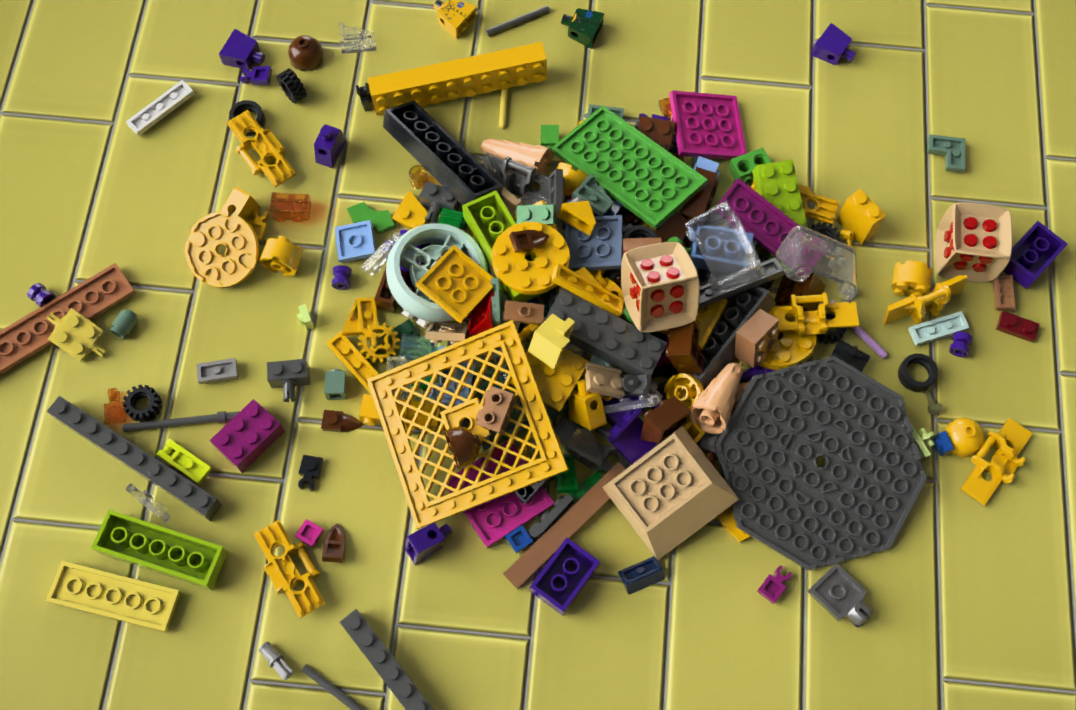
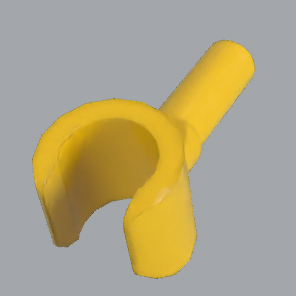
(847, 235)

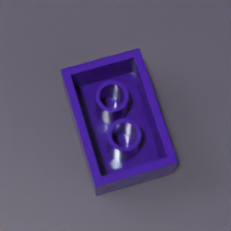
(1033, 254)
(564, 576)

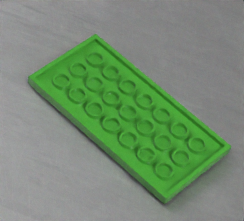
(630, 166)

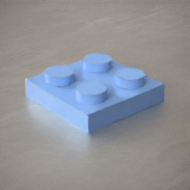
(355, 241)

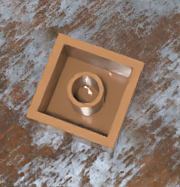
(757, 338)

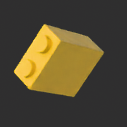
(861, 216)

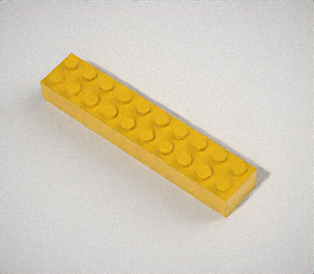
(460, 77)

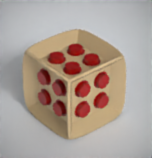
(973, 241)
(660, 286)

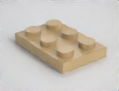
(446, 331)

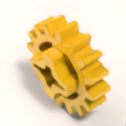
(372, 337)

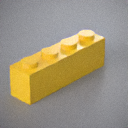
(370, 417)

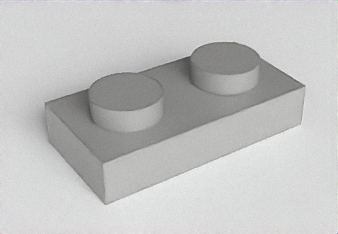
(217, 371)

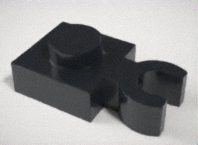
(310, 469)

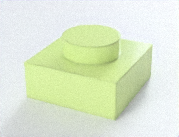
(304, 317)

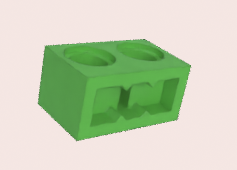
(747, 163)

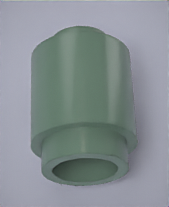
(124, 323)

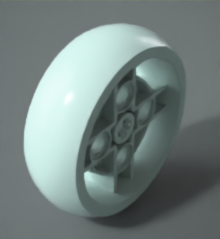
(406, 254)

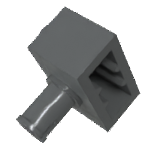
(435, 198)
(288, 375)

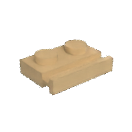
(603, 380)

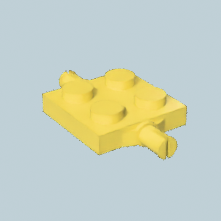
(76, 334)

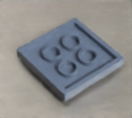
(601, 249)

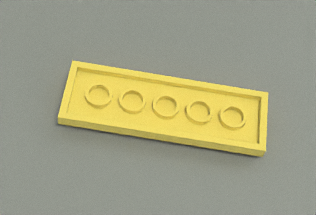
(113, 596)

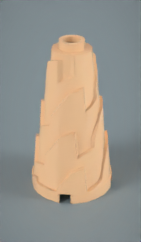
(524, 153)
(716, 402)

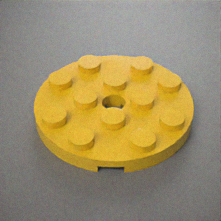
(240, 254)
(525, 275)
(790, 349)

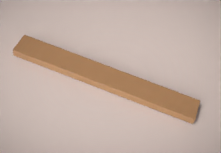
(562, 528)

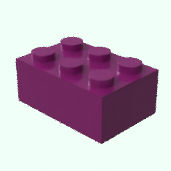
(247, 435)

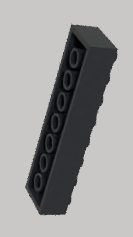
(439, 153)

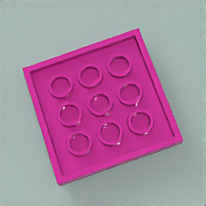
(707, 125)
(505, 513)

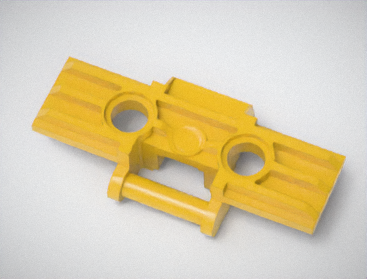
(266, 146)
(825, 207)
(933, 301)
(815, 321)
(1001, 464)
(284, 572)

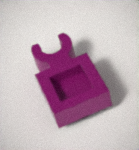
(772, 586)

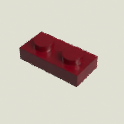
(1017, 326)

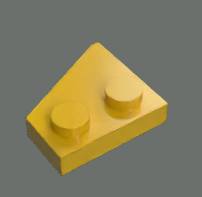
(361, 315)

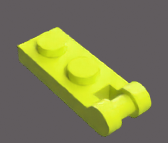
(185, 462)

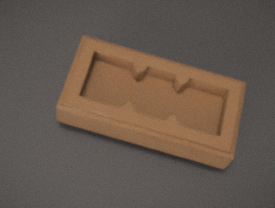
(1004, 293)
(523, 312)

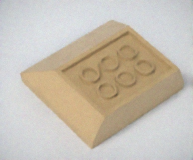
(670, 493)

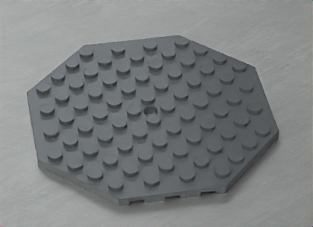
(868, 471)

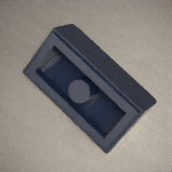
(641, 575)

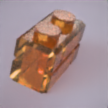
(290, 207)

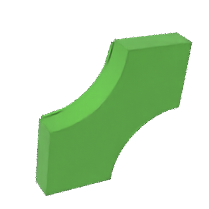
(380, 220)

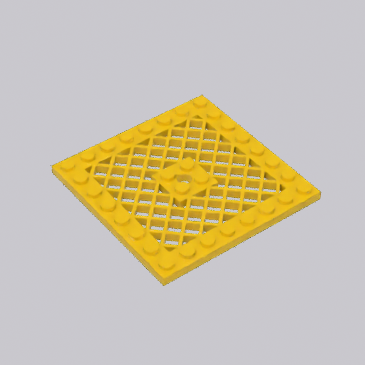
(417, 495)

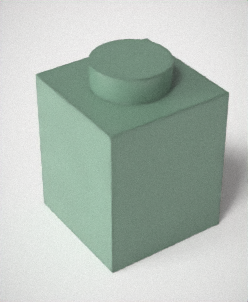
(335, 385)

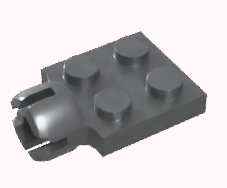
(842, 596)

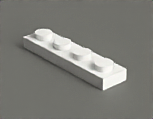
(160, 108)

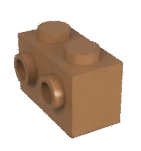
(496, 410)

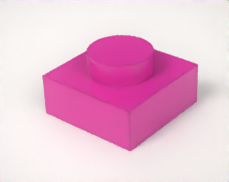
(309, 533)

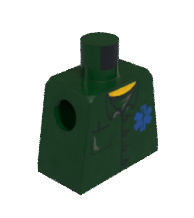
(584, 26)

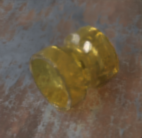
(418, 176)

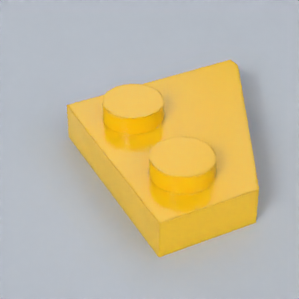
(410, 212)

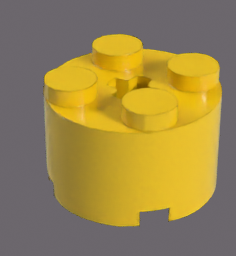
(281, 256)
(912, 278)

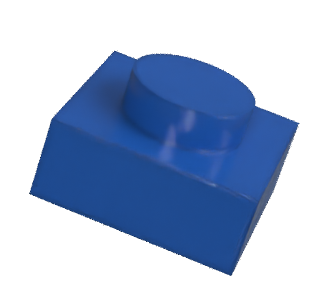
(942, 443)
(519, 539)

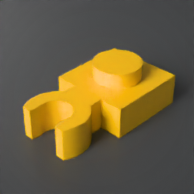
(258, 224)

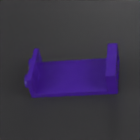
(627, 437)

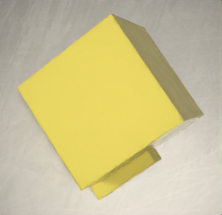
(551, 339)

